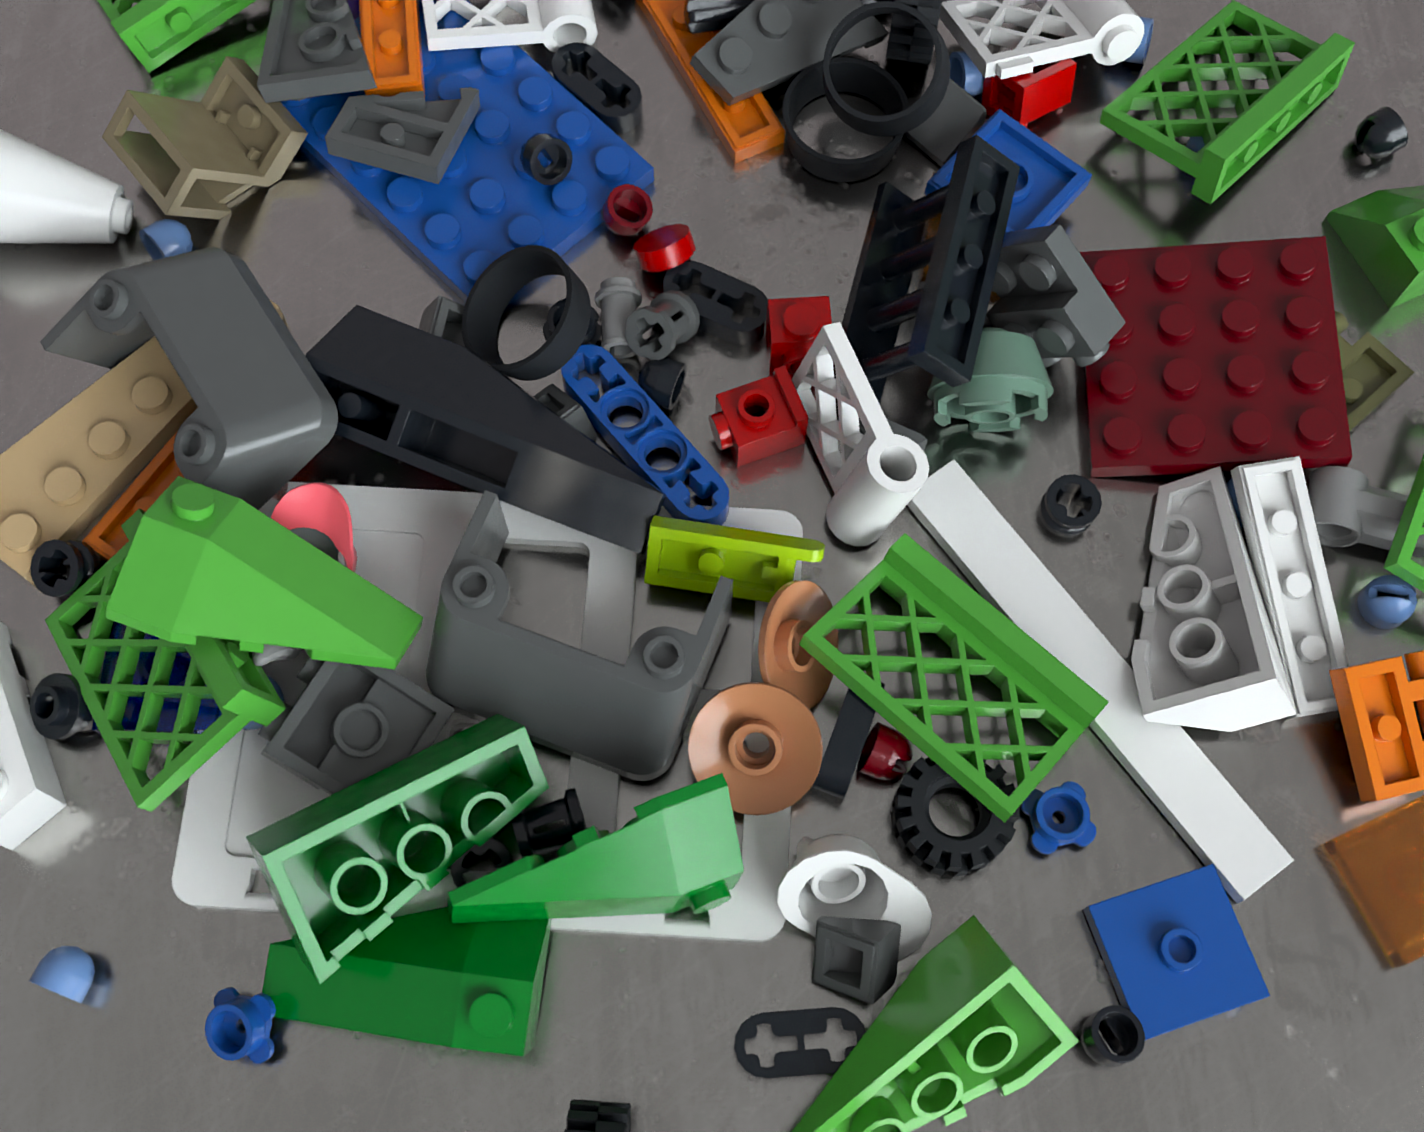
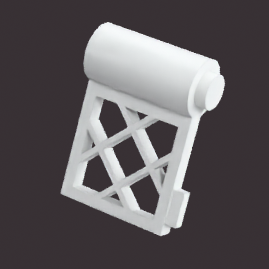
(547, 22)
(1094, 27)
(875, 469)

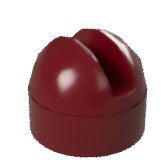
(627, 203)
(881, 753)

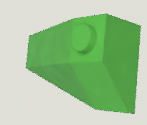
(1386, 240)

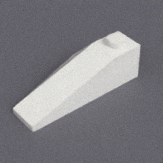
(1205, 629)

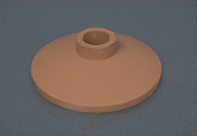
(781, 658)
(762, 780)

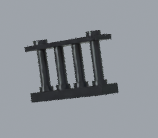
(959, 275)

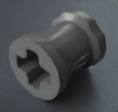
(666, 331)

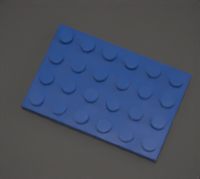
(485, 195)

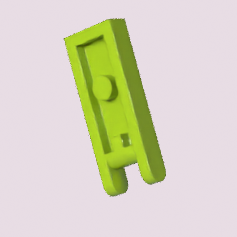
(698, 553)

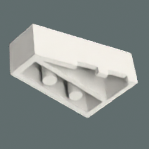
(27, 775)

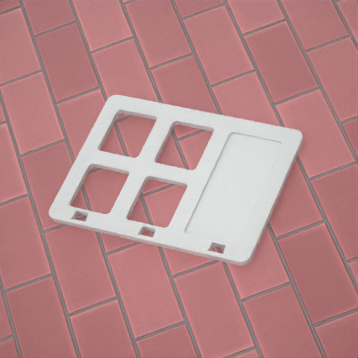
(405, 550)

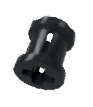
(561, 809)

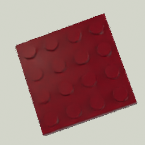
(1218, 359)

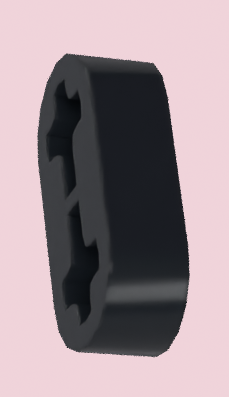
(603, 81)
(717, 301)
(845, 746)
(796, 1025)

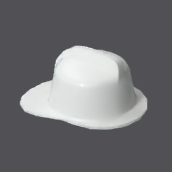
(848, 880)

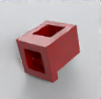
(1032, 93)
(792, 328)
(759, 437)

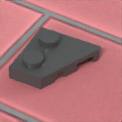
(403, 131)

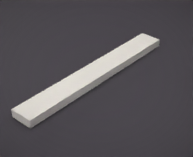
(1155, 754)

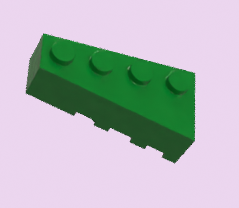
(381, 841)

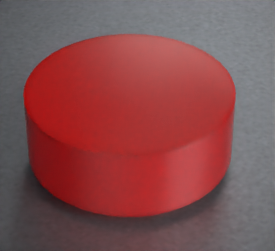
(665, 248)

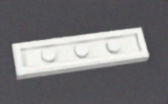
(1292, 578)

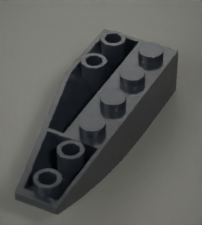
(476, 428)

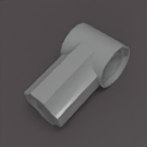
(1353, 511)

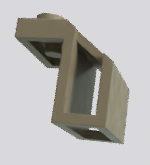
(205, 149)

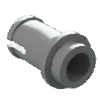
(617, 301)

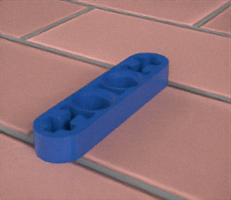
(651, 432)

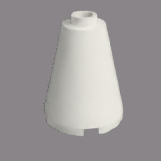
(56, 199)

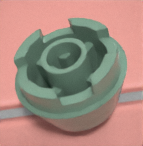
(1004, 385)

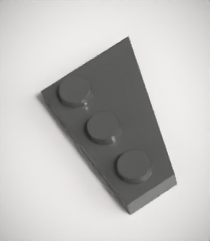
(776, 42)
(312, 52)

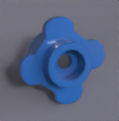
(1069, 801)
(241, 1026)

